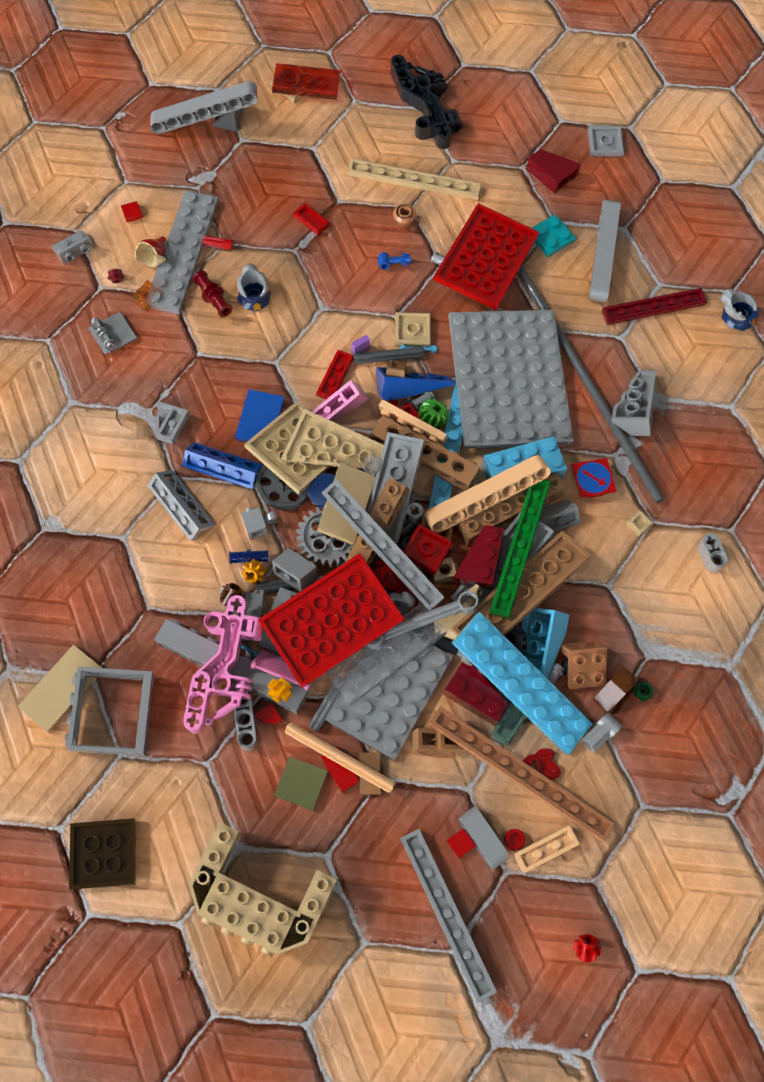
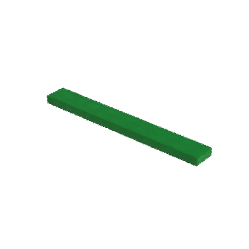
(519, 549)

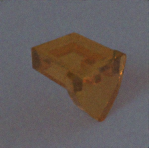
(140, 294)

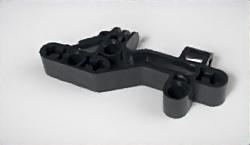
(422, 95)

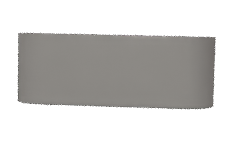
(248, 729)
(483, 837)

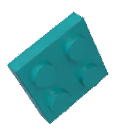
(553, 235)

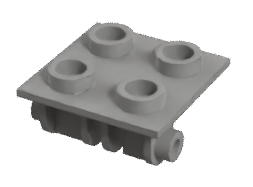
(111, 332)

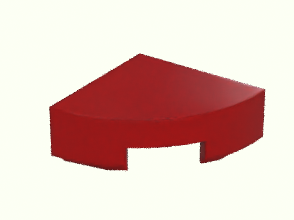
(268, 715)

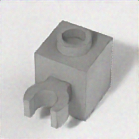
(256, 523)

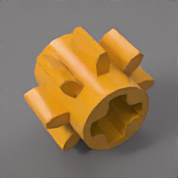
(253, 571)
(279, 690)

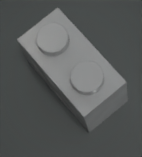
(295, 569)

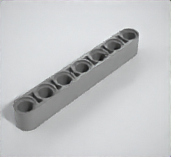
(203, 107)
(604, 251)

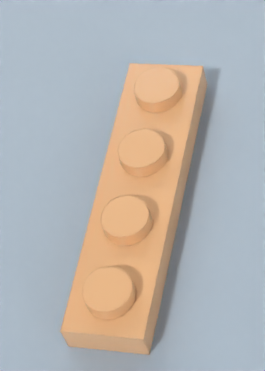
(418, 426)

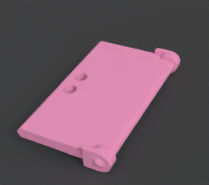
(275, 666)

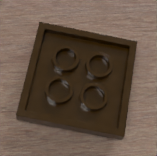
(102, 854)

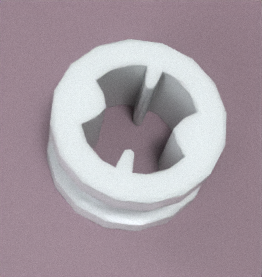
(415, 506)

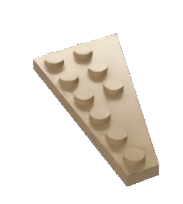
(328, 443)

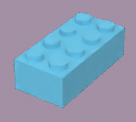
(505, 459)

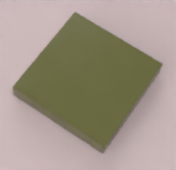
(301, 783)

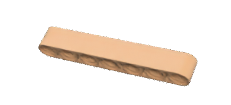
(487, 494)

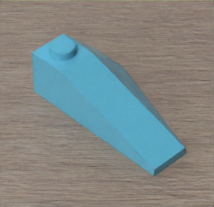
(544, 634)

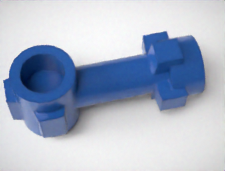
(384, 260)

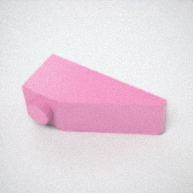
(342, 402)

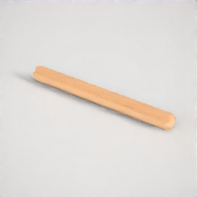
(340, 757)

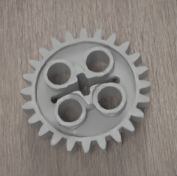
(329, 552)

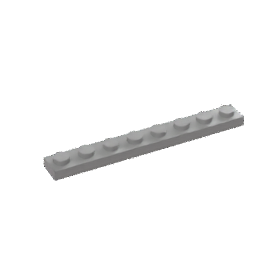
(382, 545)
(448, 916)

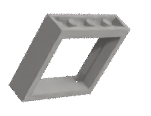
(76, 700)

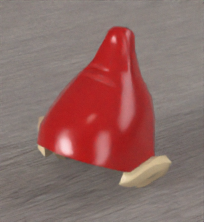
(151, 251)

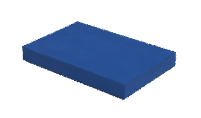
(257, 413)

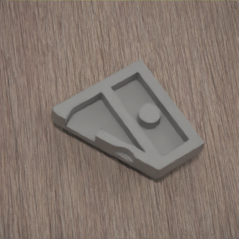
(170, 422)

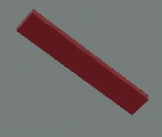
(654, 306)

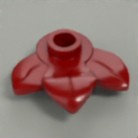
(544, 765)

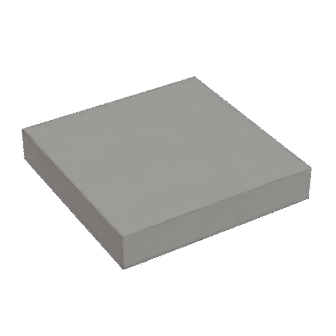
(605, 141)

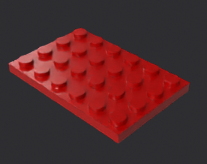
(486, 256)
(331, 620)

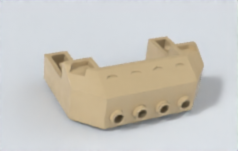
(248, 911)

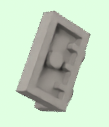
(73, 246)

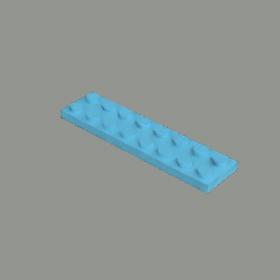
(522, 683)

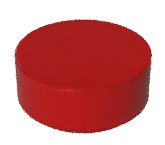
(514, 839)

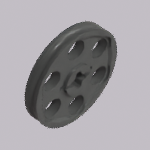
(277, 487)

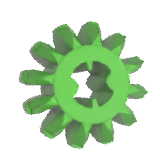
(434, 413)

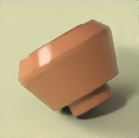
(404, 214)

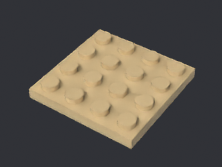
(271, 443)

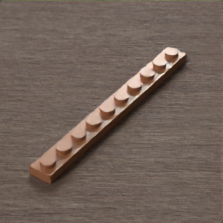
(522, 774)

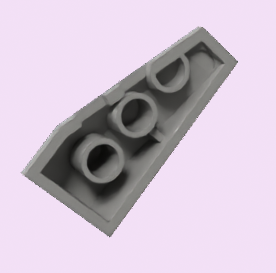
(636, 405)

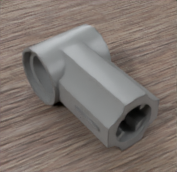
(604, 729)

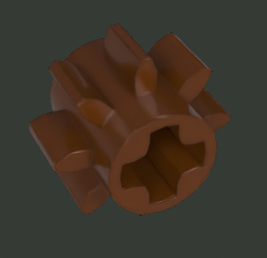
(228, 591)

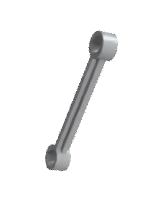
(430, 617)

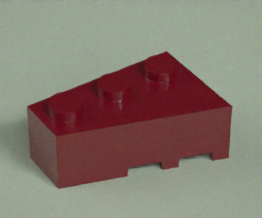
(483, 559)
(475, 694)

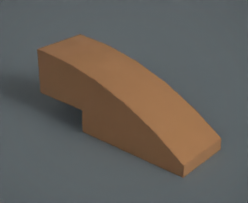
(433, 741)

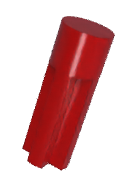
(216, 242)

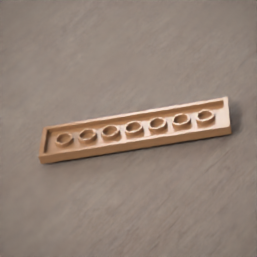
(540, 578)

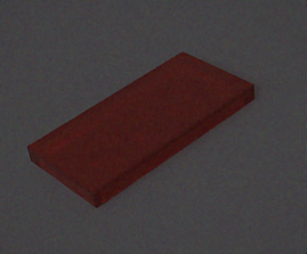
(306, 81)

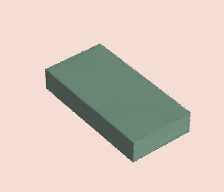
(508, 724)

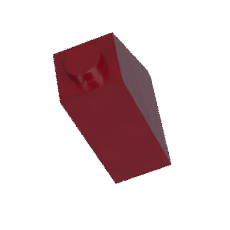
(552, 169)

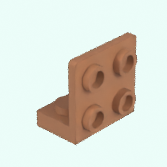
(585, 664)

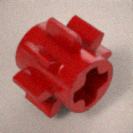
(587, 948)

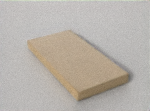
(359, 487)
(51, 696)

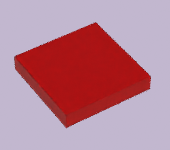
(427, 549)

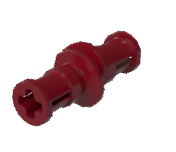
(212, 293)

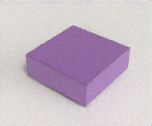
(360, 345)

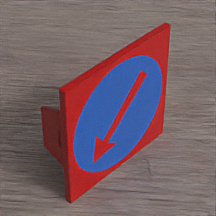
(593, 478)

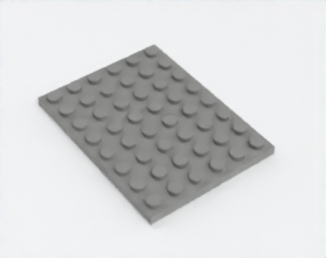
(509, 378)

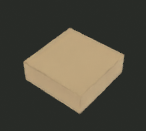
(639, 523)

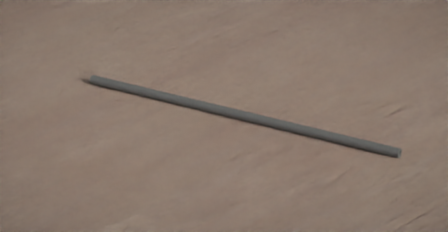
(593, 391)

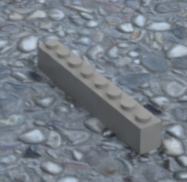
(200, 650)

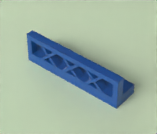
(221, 465)

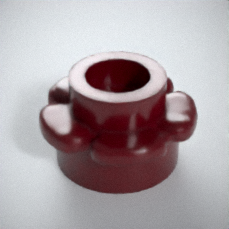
(115, 275)

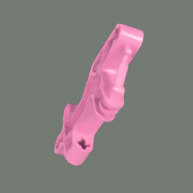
(218, 668)

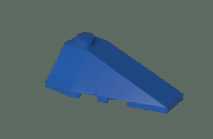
(412, 384)

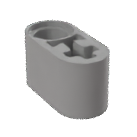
(710, 549)

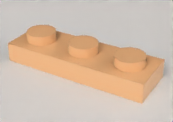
(546, 849)

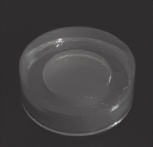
(372, 464)

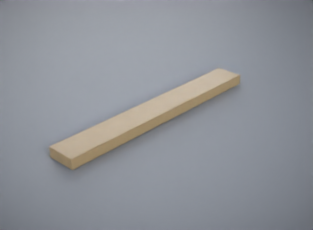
(414, 179)

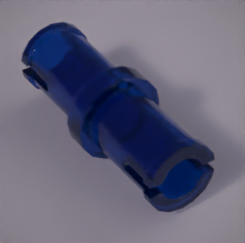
(248, 556)

